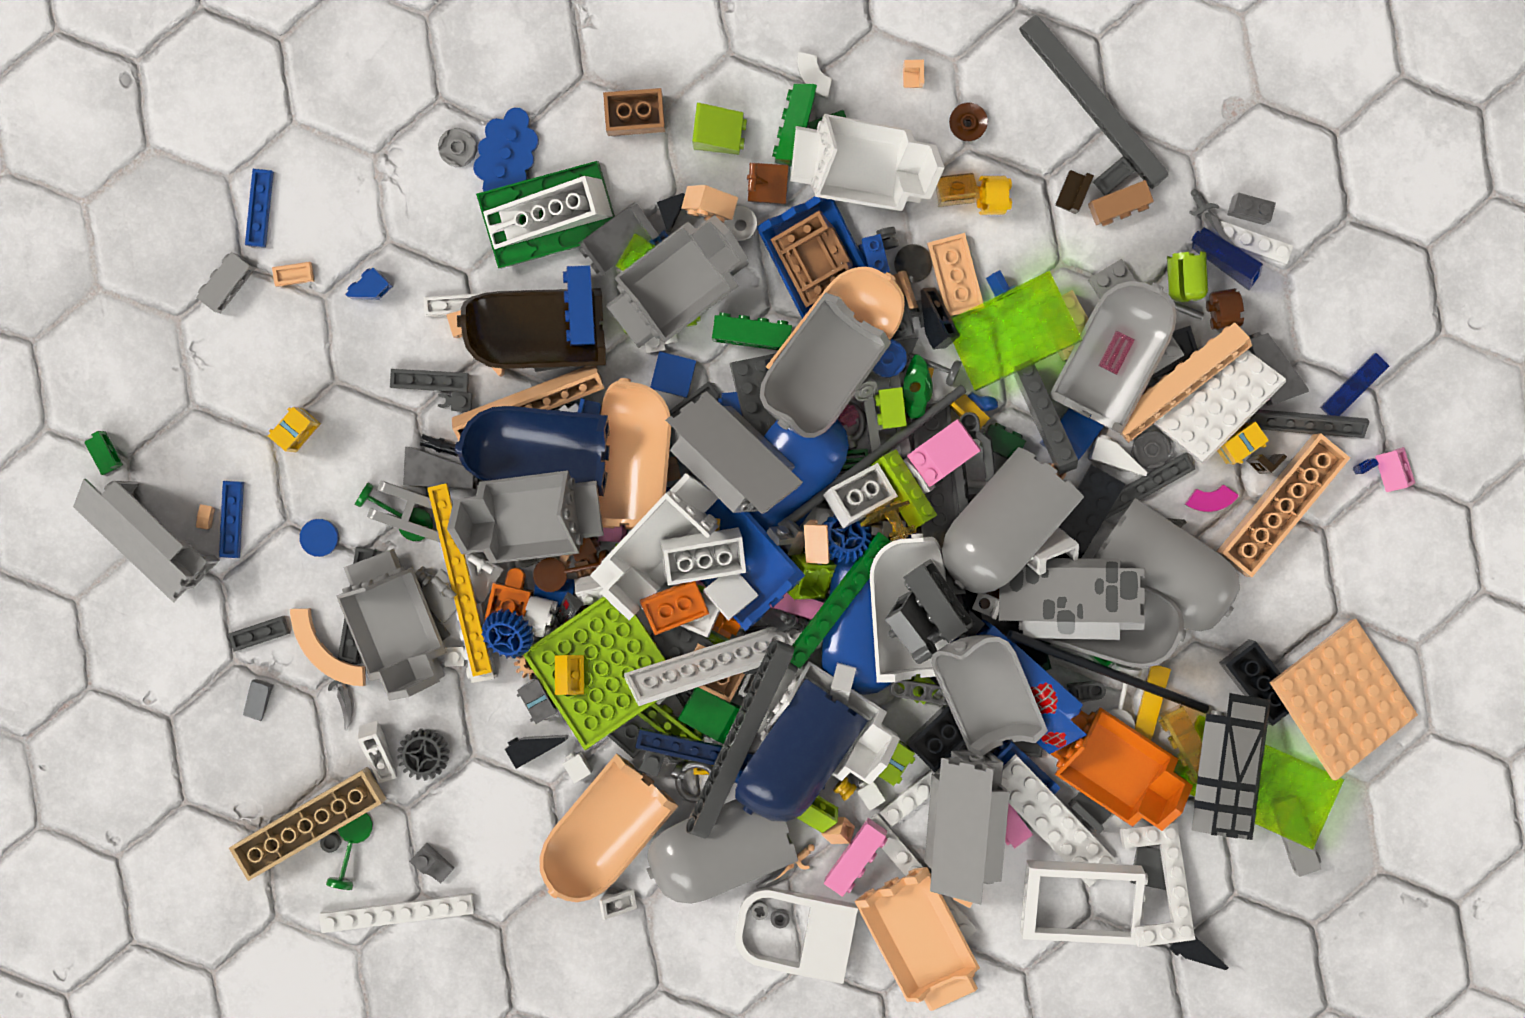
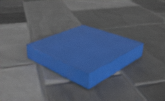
(673, 374)

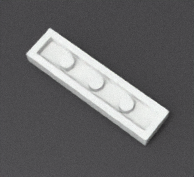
(1257, 243)

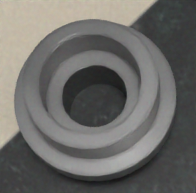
(780, 924)

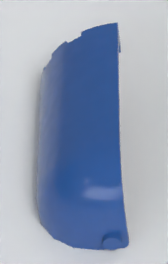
(815, 463)
(766, 564)
(852, 637)

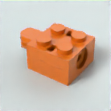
(510, 595)

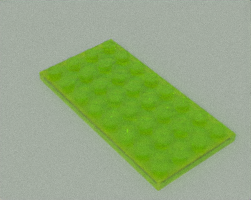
(1291, 796)

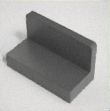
(1090, 811)

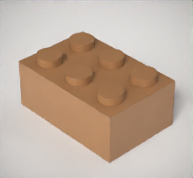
(634, 112)

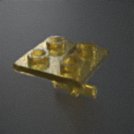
(892, 516)

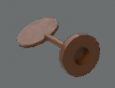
(551, 573)

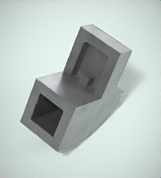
(788, 537)

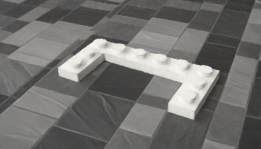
(1181, 923)

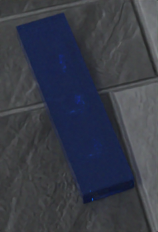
(1354, 385)

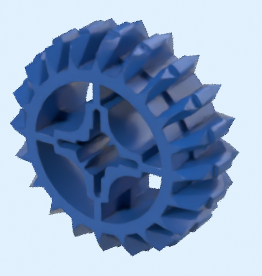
(860, 538)
(507, 633)

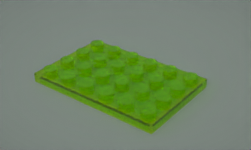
(1014, 331)

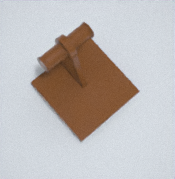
(767, 183)

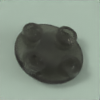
(915, 261)

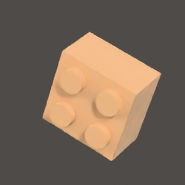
(709, 202)

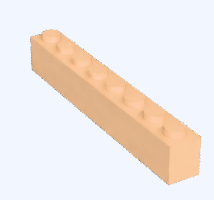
(1186, 379)
(543, 396)

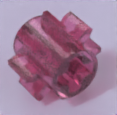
(848, 416)

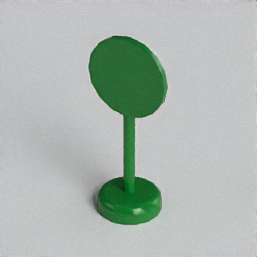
(418, 515)
(353, 832)

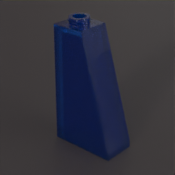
(1228, 258)

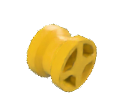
(845, 788)

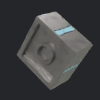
(537, 701)

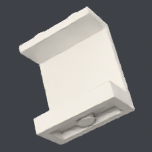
(1056, 545)

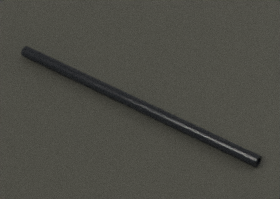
(1107, 671)

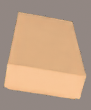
(293, 274)

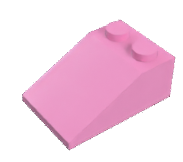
(944, 453)

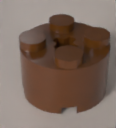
(1225, 308)

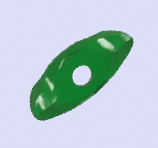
(916, 402)

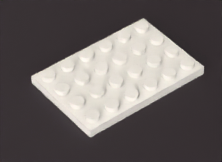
(1221, 406)

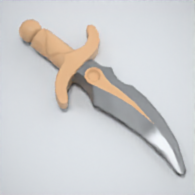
(783, 873)

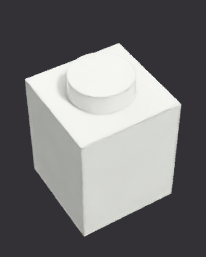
(577, 766)
(870, 794)

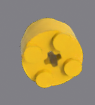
(994, 195)

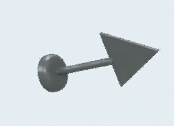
(909, 345)

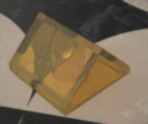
(957, 190)

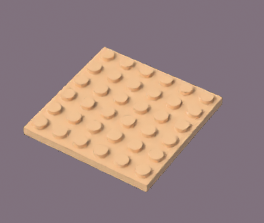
(1343, 699)

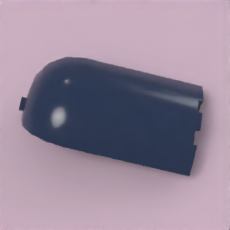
(535, 441)
(798, 755)

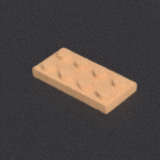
(955, 274)

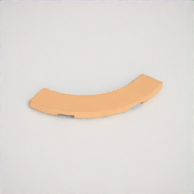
(319, 654)

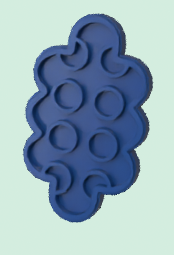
(506, 150)

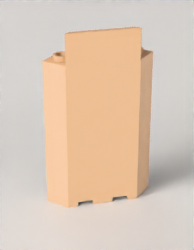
(919, 940)

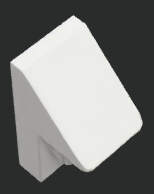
(617, 904)

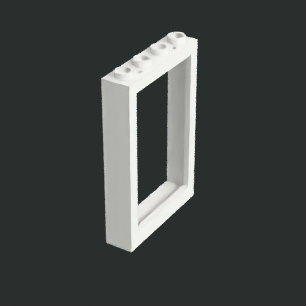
(1039, 868)

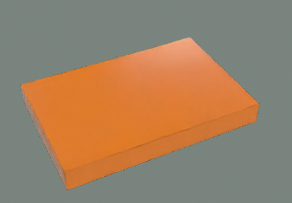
(674, 607)

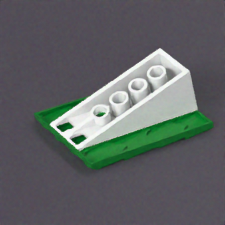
(545, 213)

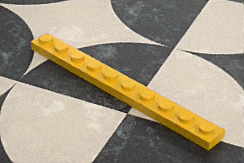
(460, 583)

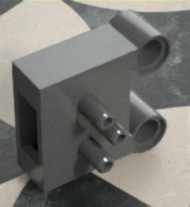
(913, 628)

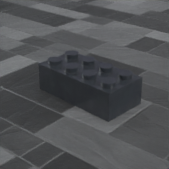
(1252, 674)
(937, 738)

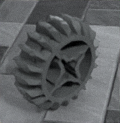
(415, 753)

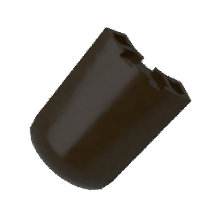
(527, 330)

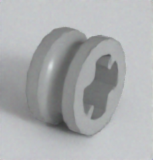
(754, 913)

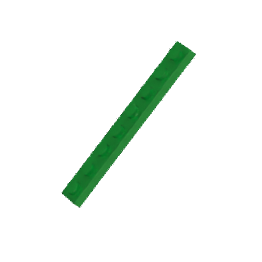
(836, 603)

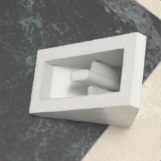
(842, 682)

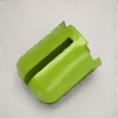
(1187, 276)

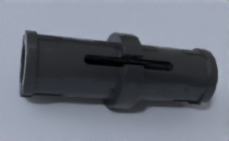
(439, 445)

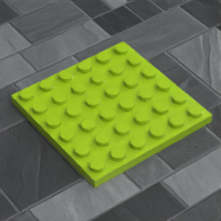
(610, 649)

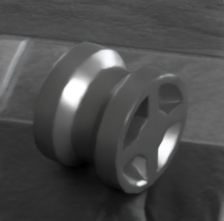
(423, 577)

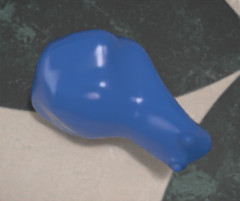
(985, 403)

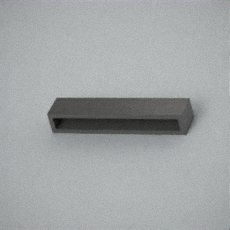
(1046, 419)

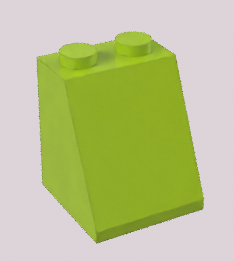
(718, 129)

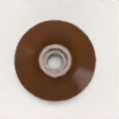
(972, 113)

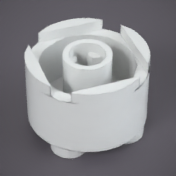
(541, 615)

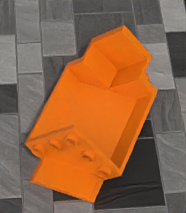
(1123, 771)

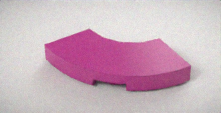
(1212, 500)

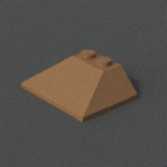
(812, 255)

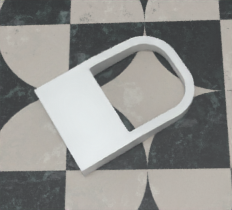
(825, 938)

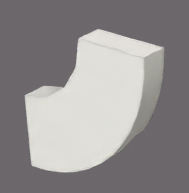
(811, 74)

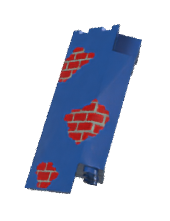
(1053, 700)

